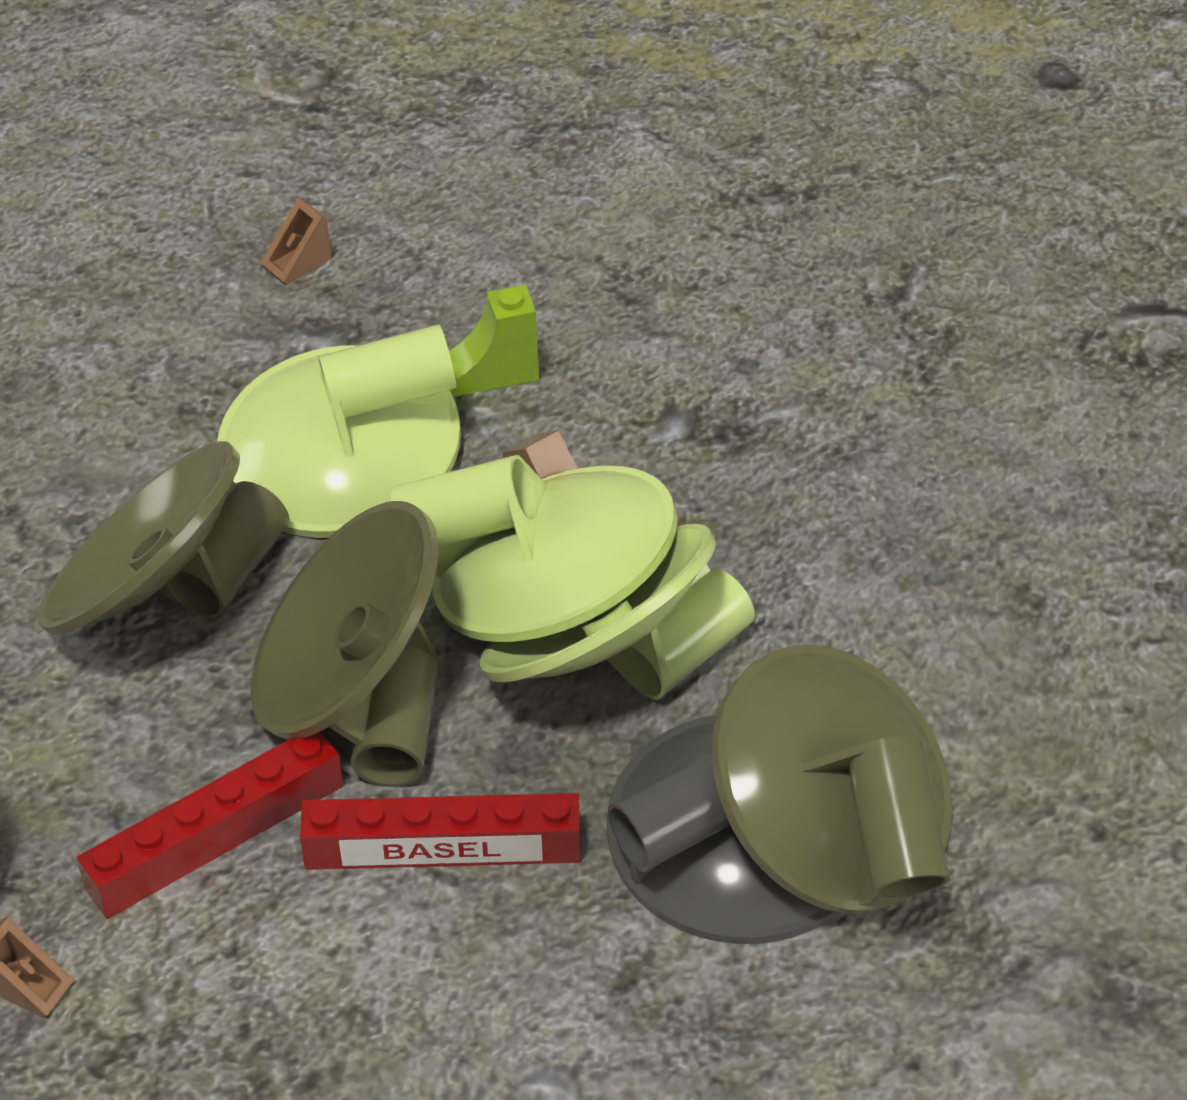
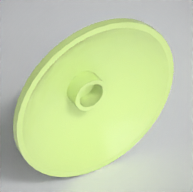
(347, 427)
(538, 552)
(652, 634)

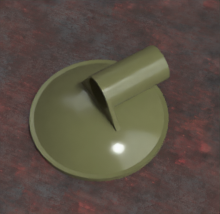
(179, 536)
(352, 645)
(833, 780)

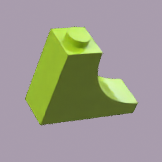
(500, 347)

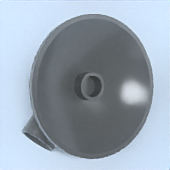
(683, 854)

